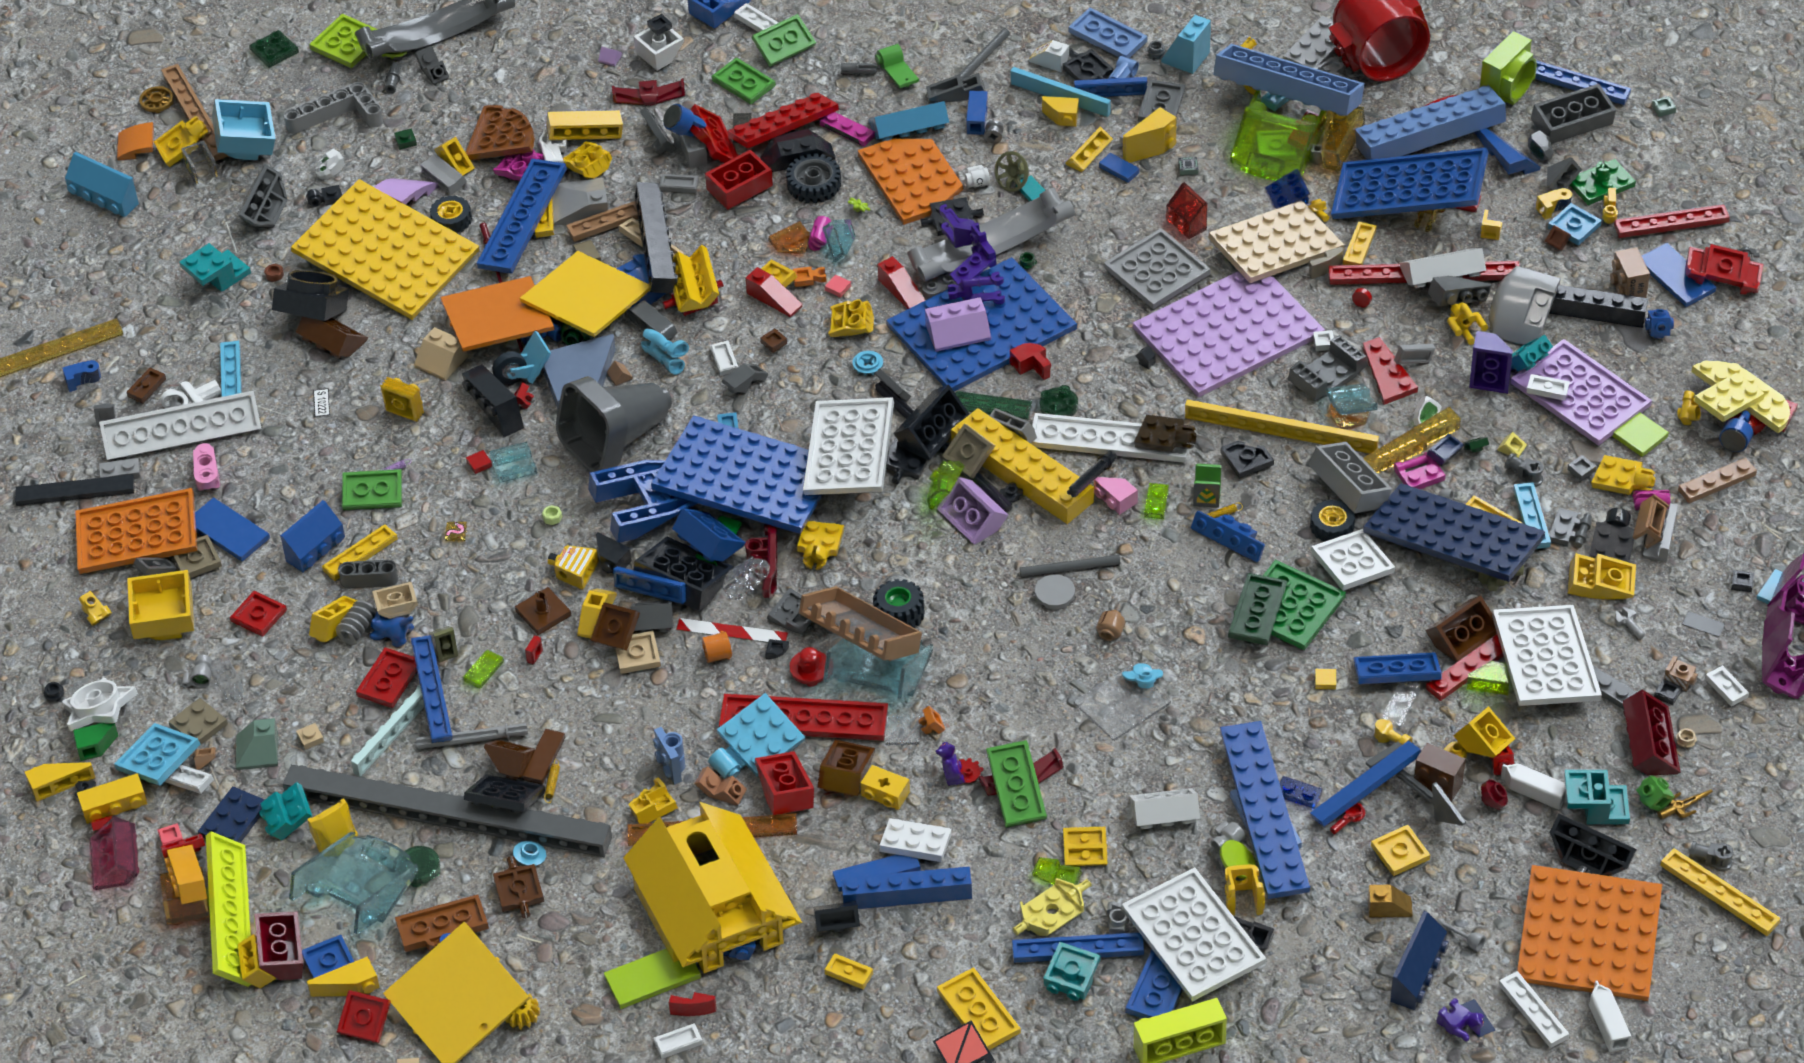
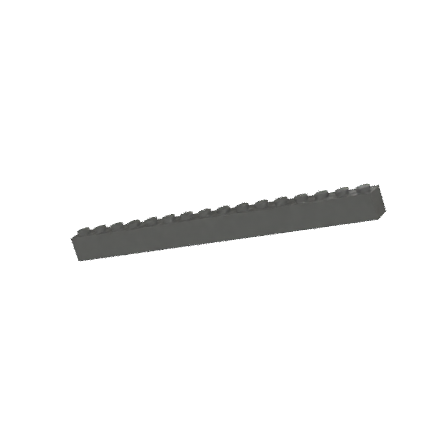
(450, 811)

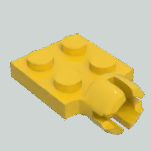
(178, 137)
(1622, 476)
(819, 542)

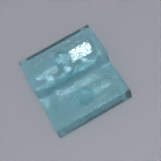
(1351, 399)
(513, 462)

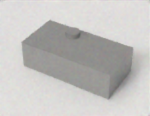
(1350, 477)

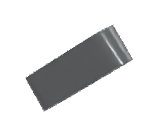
(647, 317)
(368, 573)

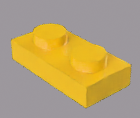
(780, 272)
(849, 971)

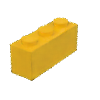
(112, 798)

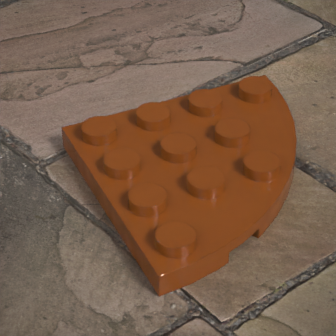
(500, 133)

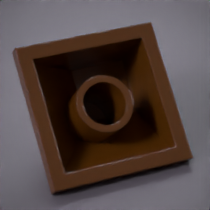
(509, 757)

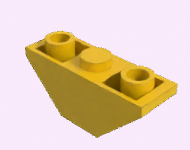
(591, 610)

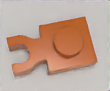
(807, 276)

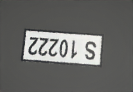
(321, 402)

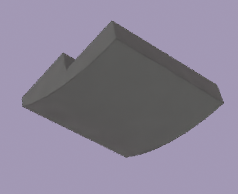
(787, 613)

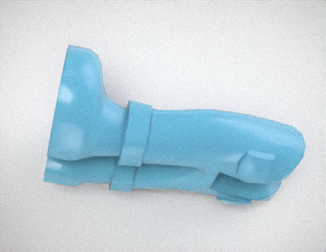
(665, 351)

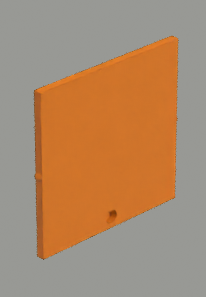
(494, 314)

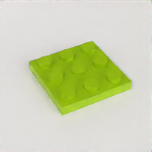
(340, 42)

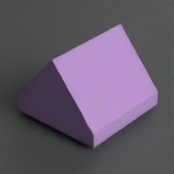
(609, 56)

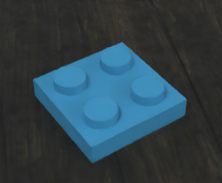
(1576, 222)

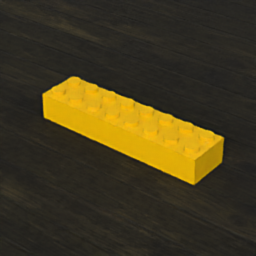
(1029, 468)

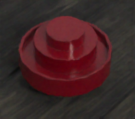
(1494, 794)

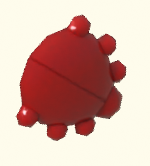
(970, 770)

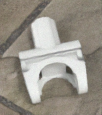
(189, 394)

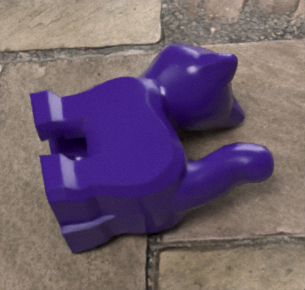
(950, 764)
(1458, 1019)

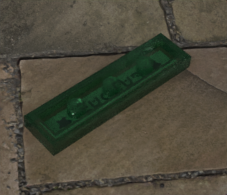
(988, 403)

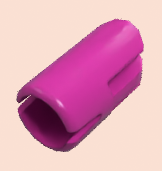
(817, 237)
(1640, 496)

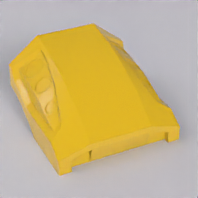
(588, 160)
(851, 318)
(331, 825)

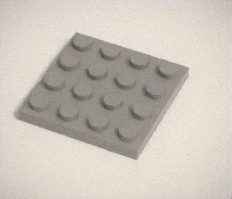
(1157, 268)

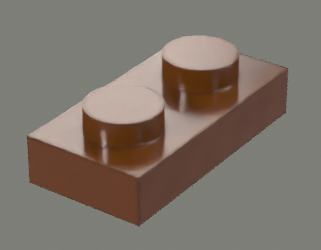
(146, 385)

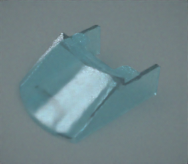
(855, 665)
(360, 873)

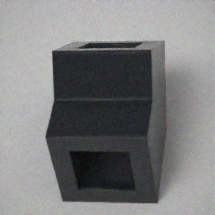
(1146, 357)

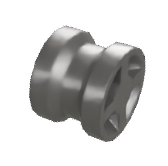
(993, 131)

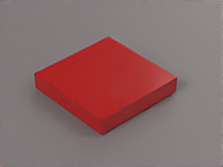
(258, 613)
(363, 1016)

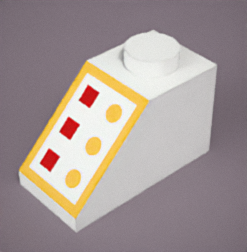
(1051, 55)

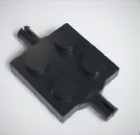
(1087, 66)
(960, 208)
(904, 463)

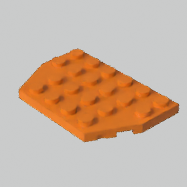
(911, 175)

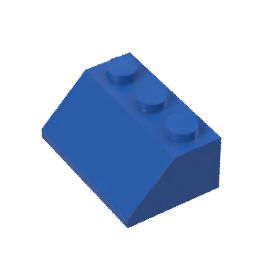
(707, 535)
(312, 537)

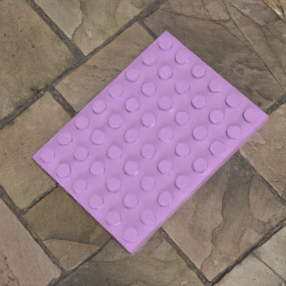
(1227, 330)

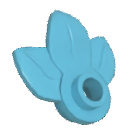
(1143, 675)

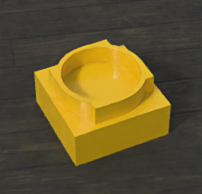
(160, 605)

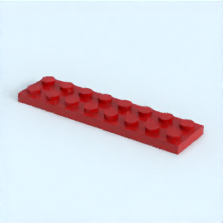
(821, 716)

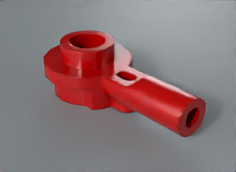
(1353, 814)

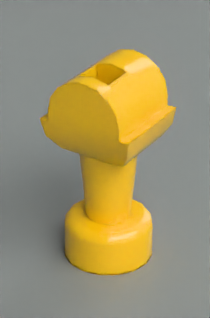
(1384, 733)

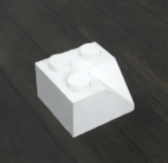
(659, 49)

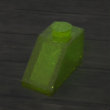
(1490, 678)

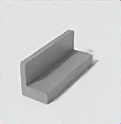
(1661, 549)

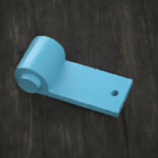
(726, 762)

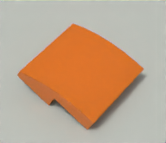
(135, 140)

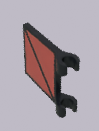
(963, 1046)

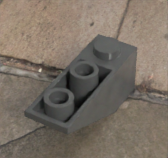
(1455, 290)

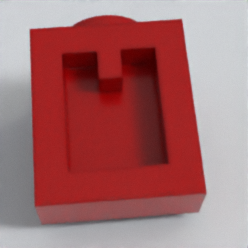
(1505, 757)

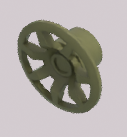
(1014, 171)

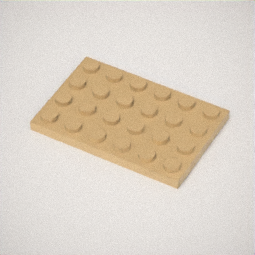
(1275, 241)

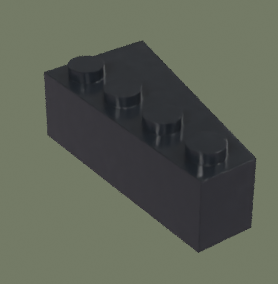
(494, 399)

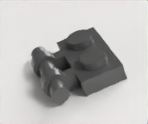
(1564, 525)

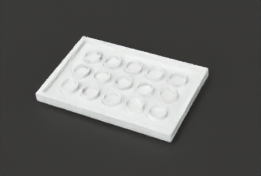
(848, 446)
(1546, 655)
(1193, 934)

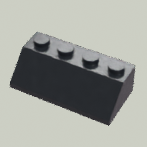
(931, 423)

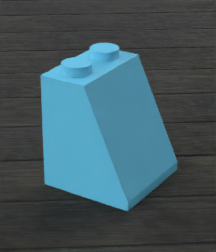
(1190, 46)

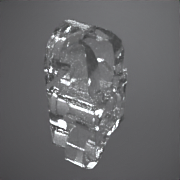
(744, 578)

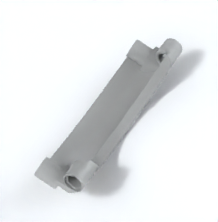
(1001, 234)

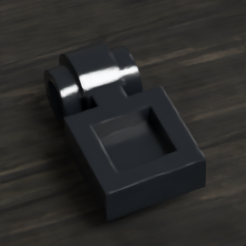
(329, 195)

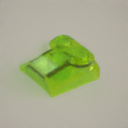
(943, 481)

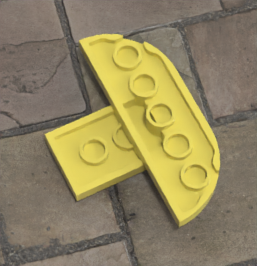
(1738, 390)

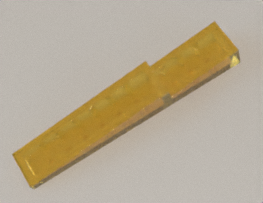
(1414, 440)

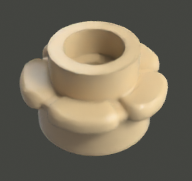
(1687, 734)

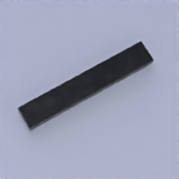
(75, 490)

